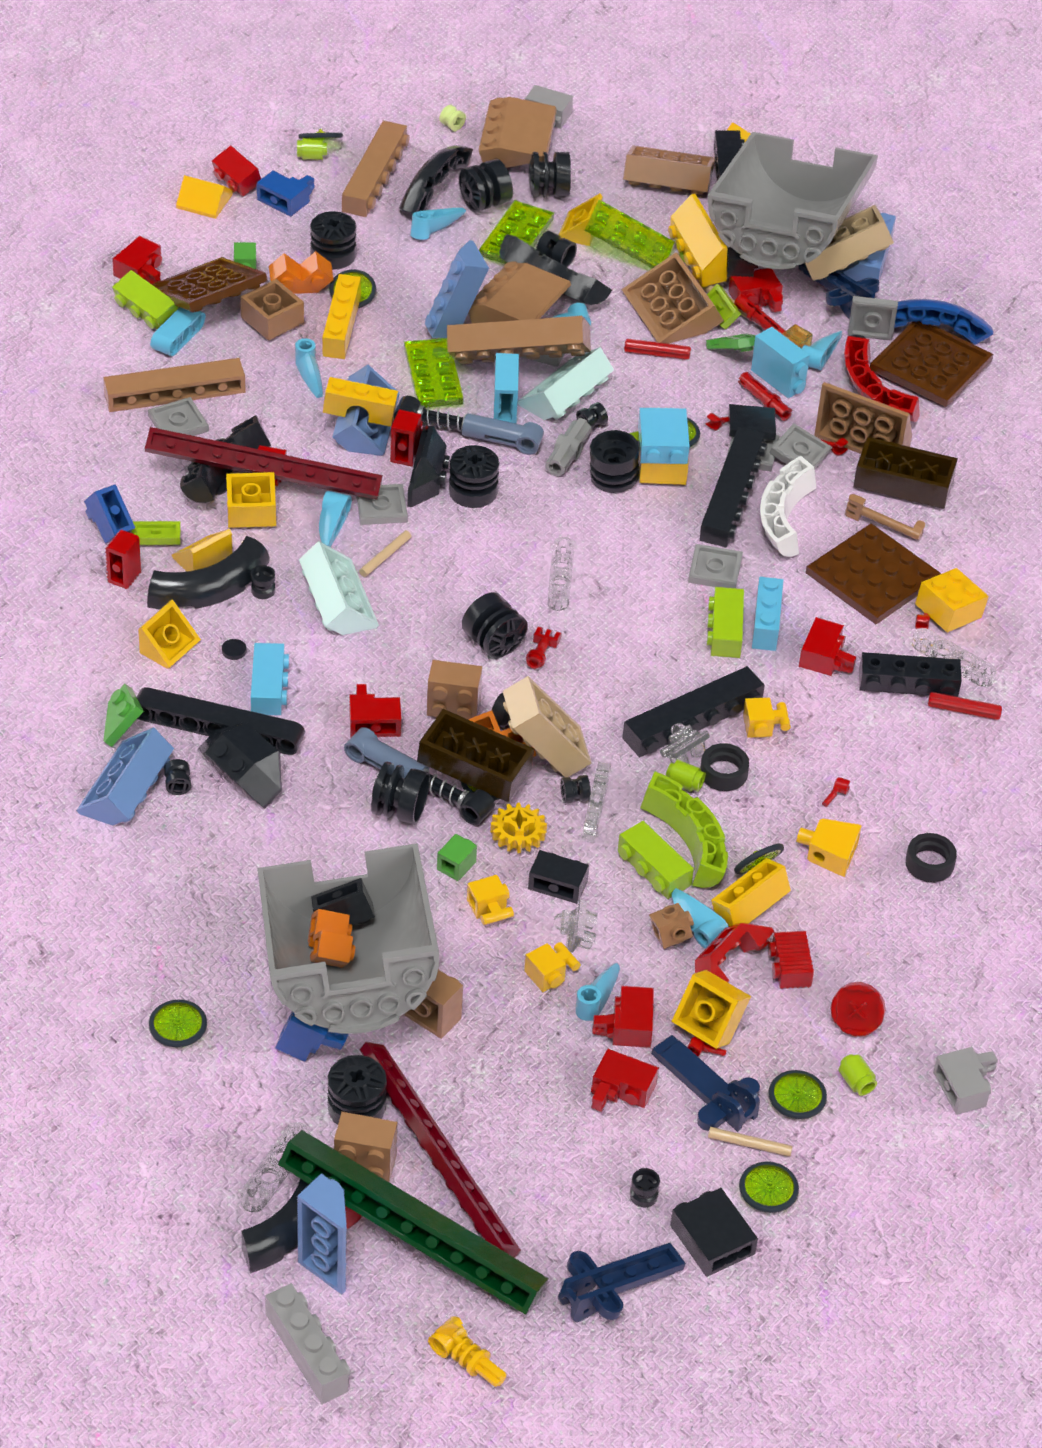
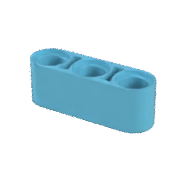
(177, 331)

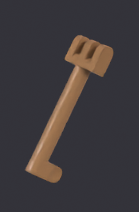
(856, 509)

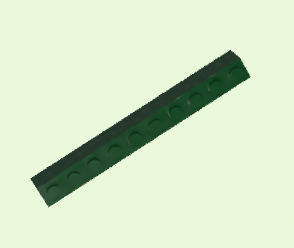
(416, 1223)

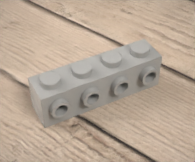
(307, 1343)

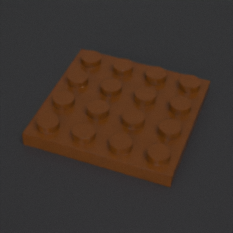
(210, 283)
(931, 362)
(872, 573)

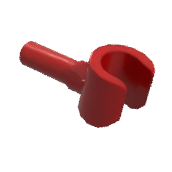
(715, 421)
(838, 446)
(922, 621)
(841, 785)
(697, 1046)

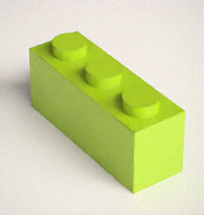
(143, 300)
(726, 622)
(655, 859)

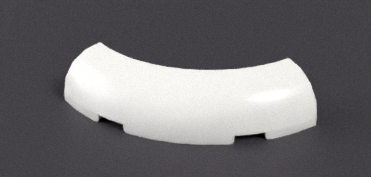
(779, 499)

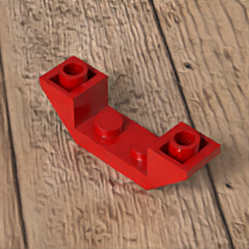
(743, 935)

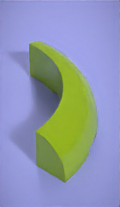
(694, 825)

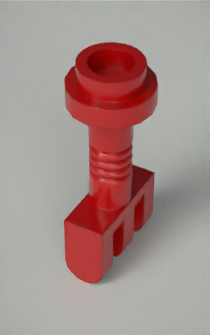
(536, 657)

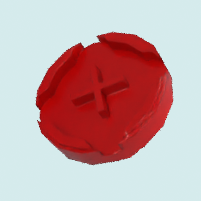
(858, 1009)

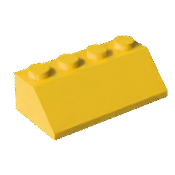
(699, 242)

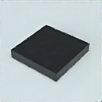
(753, 418)

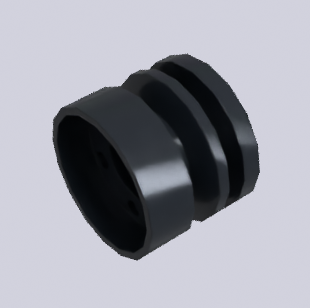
(550, 174)
(485, 185)
(334, 238)
(614, 461)
(473, 476)
(494, 625)
(395, 791)
(356, 1087)

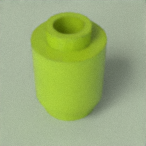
(311, 148)
(687, 775)
(857, 1074)

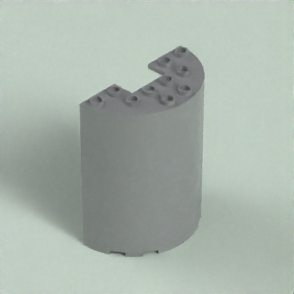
(781, 207)
(393, 951)

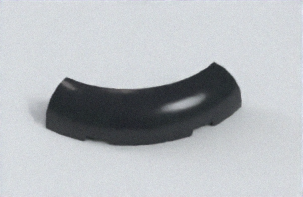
(430, 174)
(582, 286)
(204, 479)
(209, 584)
(274, 1237)

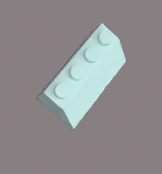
(567, 385)
(337, 590)

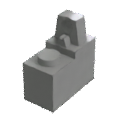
(562, 101)
(962, 1078)

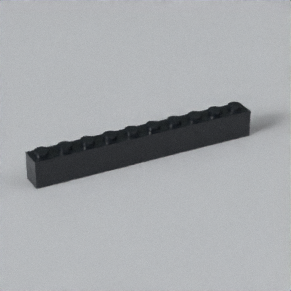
(726, 146)

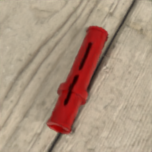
(755, 314)
(765, 396)

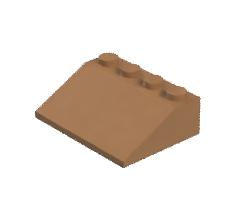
(516, 130)
(668, 169)
(517, 294)
(672, 302)
(857, 417)

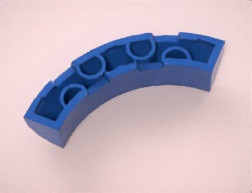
(936, 312)

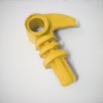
(453, 1339)

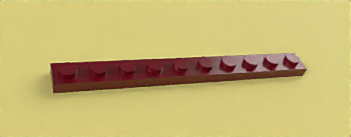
(259, 461)
(441, 1152)

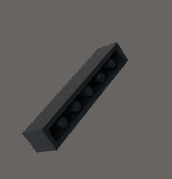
(732, 487)
(696, 708)

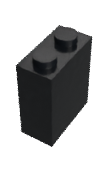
(713, 1231)

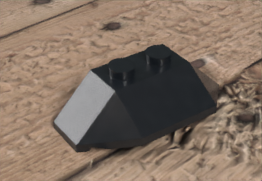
(428, 467)
(246, 760)

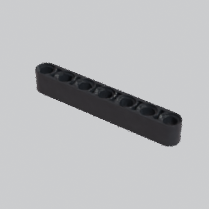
(205, 717)

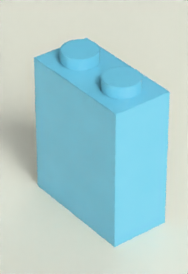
(780, 362)
(506, 387)
(663, 435)

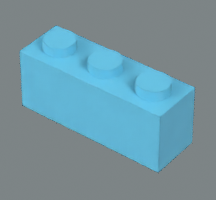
(767, 613)
(269, 678)

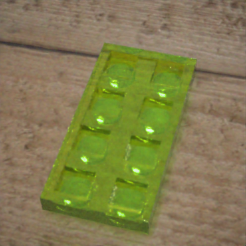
(520, 221)
(628, 235)
(433, 373)

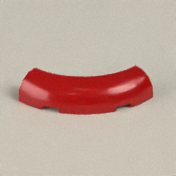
(869, 385)

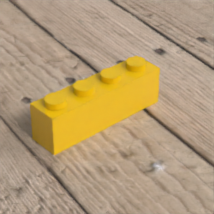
(341, 316)

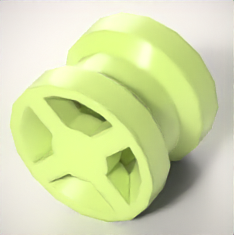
(452, 117)

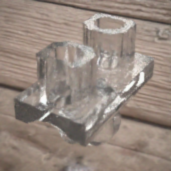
(684, 740)
(573, 925)

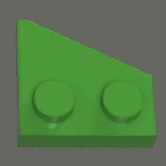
(740, 342)
(121, 713)

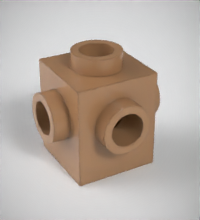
(671, 925)

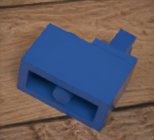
(285, 193)
(108, 512)
(300, 1038)

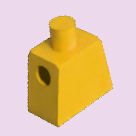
(831, 844)

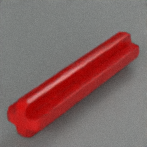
(657, 349)
(965, 705)

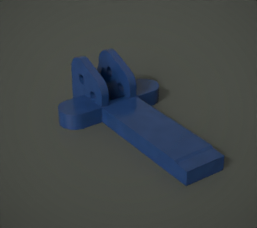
(844, 288)
(723, 1100)
(613, 1279)

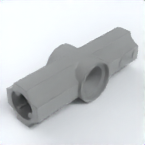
(568, 447)

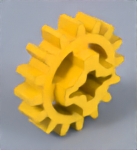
(530, 832)

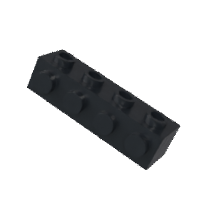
(909, 674)

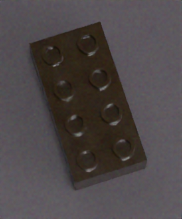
(905, 472)
(475, 755)

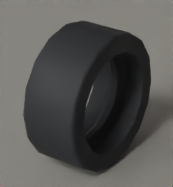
(729, 753)
(931, 872)

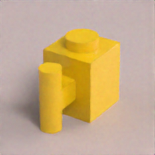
(760, 717)
(489, 899)
(547, 967)

